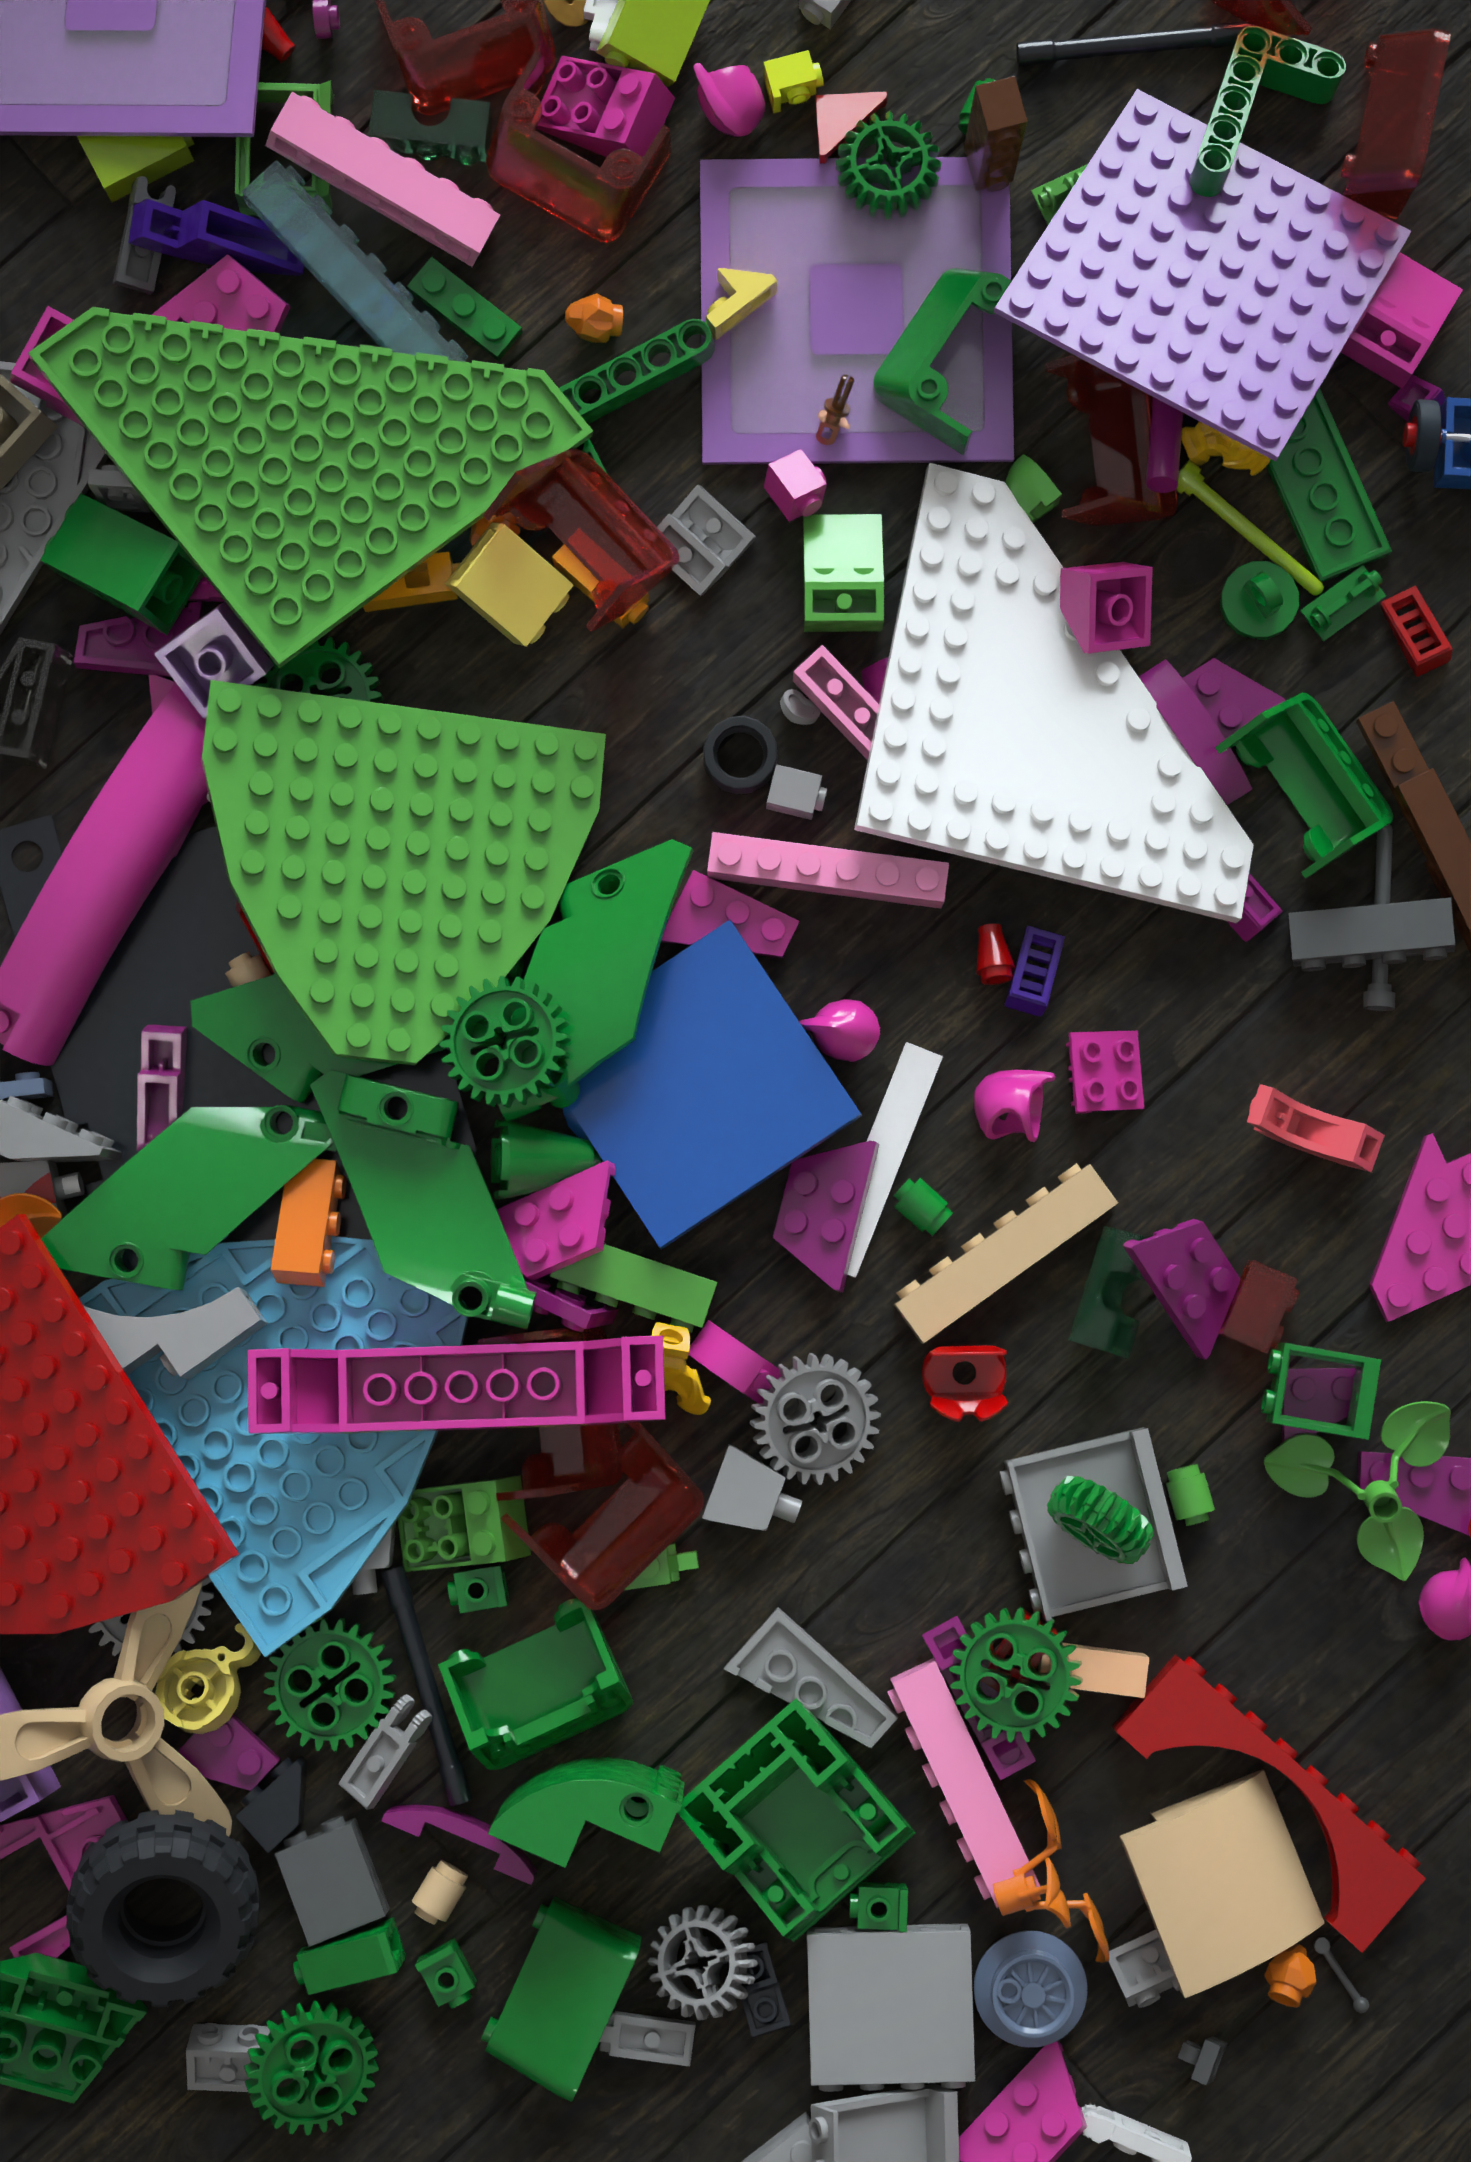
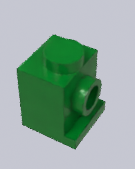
(494, 1584)
(891, 1894)
(447, 1959)

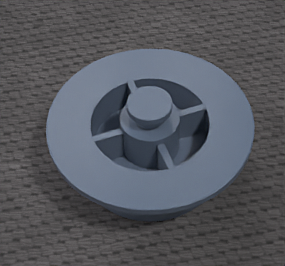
(1030, 1988)

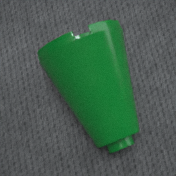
(535, 1158)

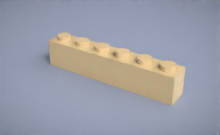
(1005, 1253)

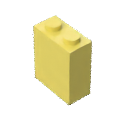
(510, 585)

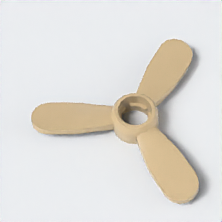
(162, 1775)

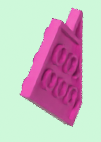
(1429, 1236)

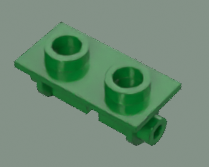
(1344, 602)

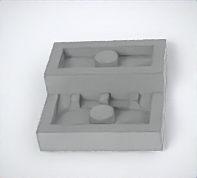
(705, 538)

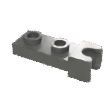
(135, 265)

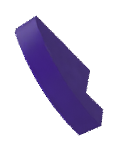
(208, 234)

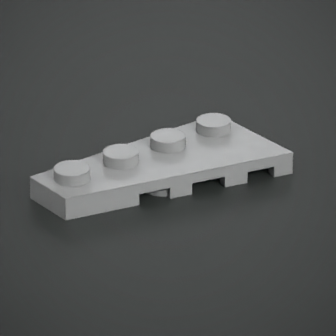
(793, 1666)

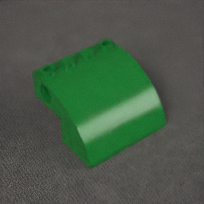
(554, 1804)
(794, 1820)

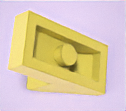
(746, 293)

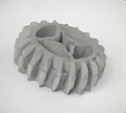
(709, 1976)

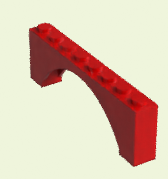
(1366, 1873)

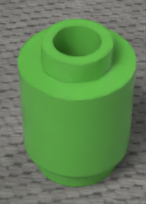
(1189, 1494)

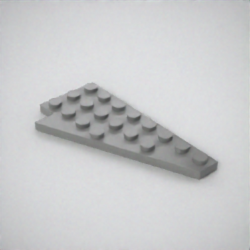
(38, 498)

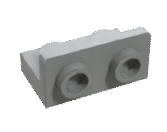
(115, 490)
(1142, 1969)
(219, 2054)

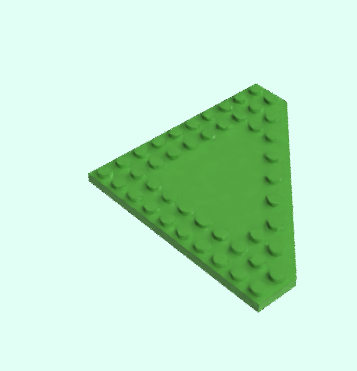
(301, 463)

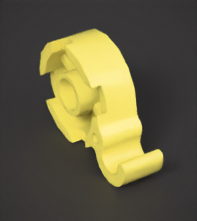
(203, 1667)

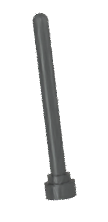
(1379, 993)

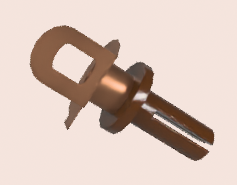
(835, 411)

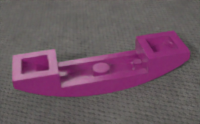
(1195, 730)
(1003, 1755)
(414, 1817)

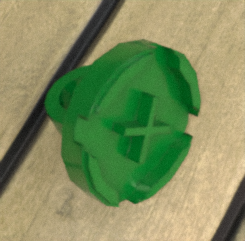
(1259, 600)

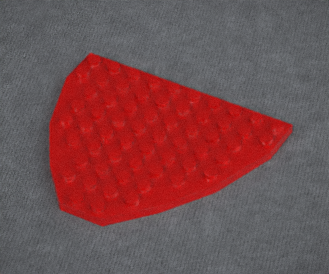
(89, 1485)

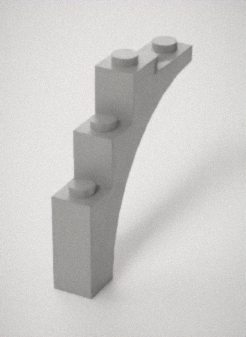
(187, 1338)

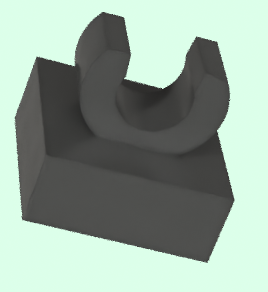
(1205, 2057)

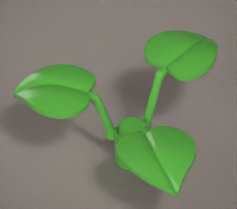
(1393, 1533)

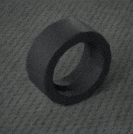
(746, 725)

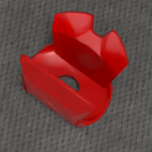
(981, 1396)

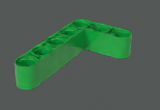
(1268, 61)
(647, 375)

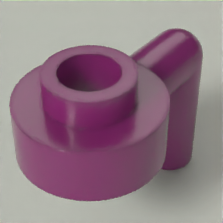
(325, 18)

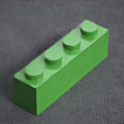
(643, 1283)

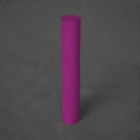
(1164, 447)

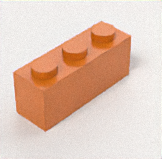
(307, 1225)

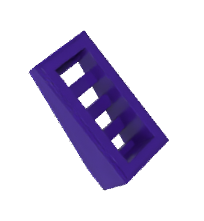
(1029, 995)

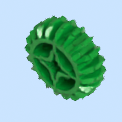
(873, 171)
(1100, 1519)

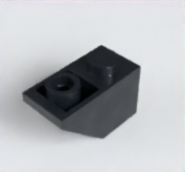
(279, 1808)

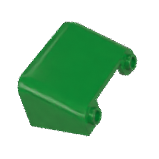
(536, 1688)
(562, 1996)

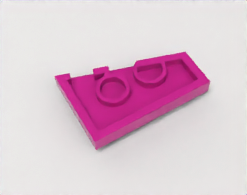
(709, 904)

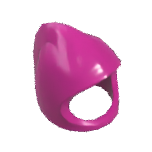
(730, 99)
(844, 1030)
(1012, 1093)
(1447, 1602)

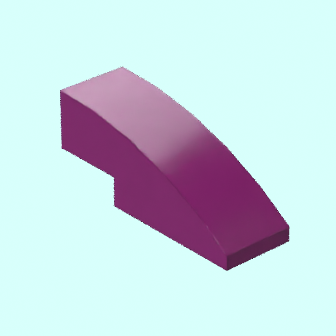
(160, 1080)

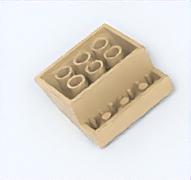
(1222, 1882)

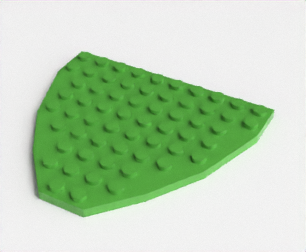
(392, 851)

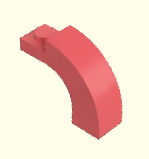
(1313, 1130)

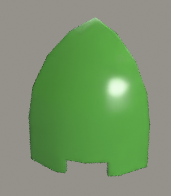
(1032, 488)

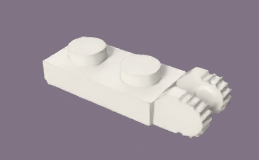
(1133, 2136)

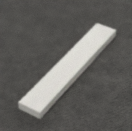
(893, 1132)

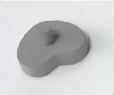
(798, 708)

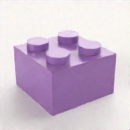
(213, 649)

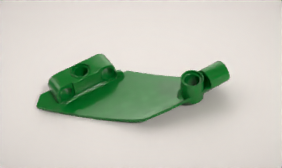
(600, 963)
(264, 1013)
(186, 1192)
(423, 1196)

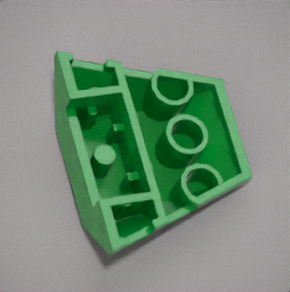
(57, 2026)

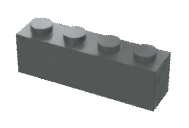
(1372, 933)

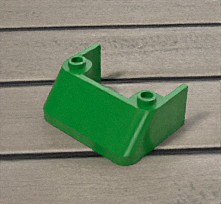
(906, 380)
(1316, 775)

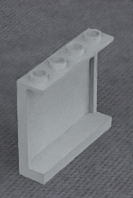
(1064, 1570)
(890, 2007)
(887, 2127)

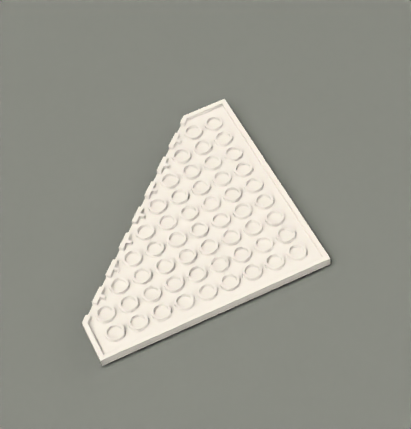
(1021, 743)

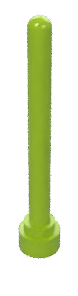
(1192, 482)

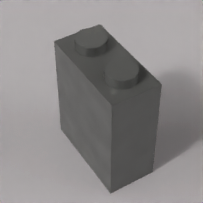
(331, 1880)

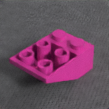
(604, 106)
(1401, 320)

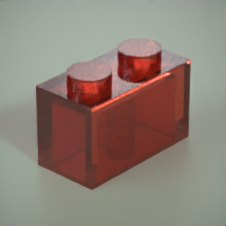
(1259, 1307)

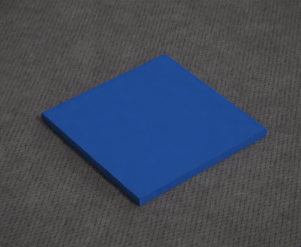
(709, 1089)

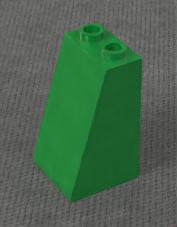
(123, 562)

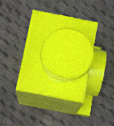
(791, 79)

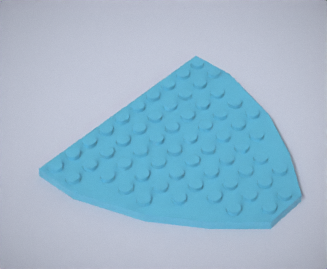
(292, 1504)

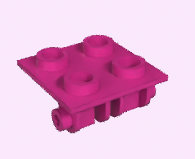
(1105, 1071)

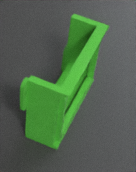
(280, 93)

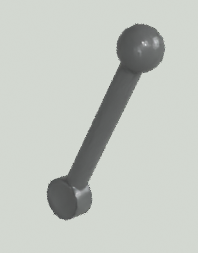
(1322, 1946)

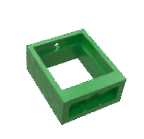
(1362, 1393)

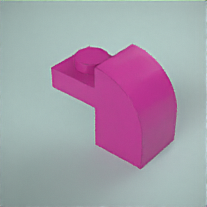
(732, 1361)

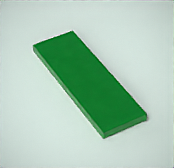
(1326, 497)

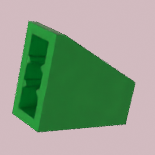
(351, 1957)

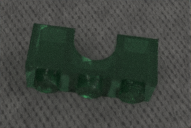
(460, 136)
(1099, 1317)

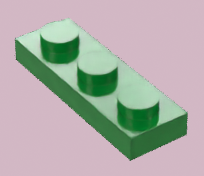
(464, 309)

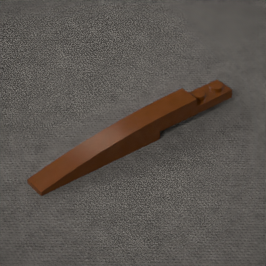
(1425, 809)

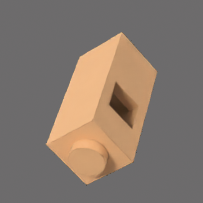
(1107, 1670)

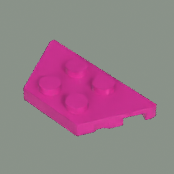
(559, 1222)
(1030, 2117)

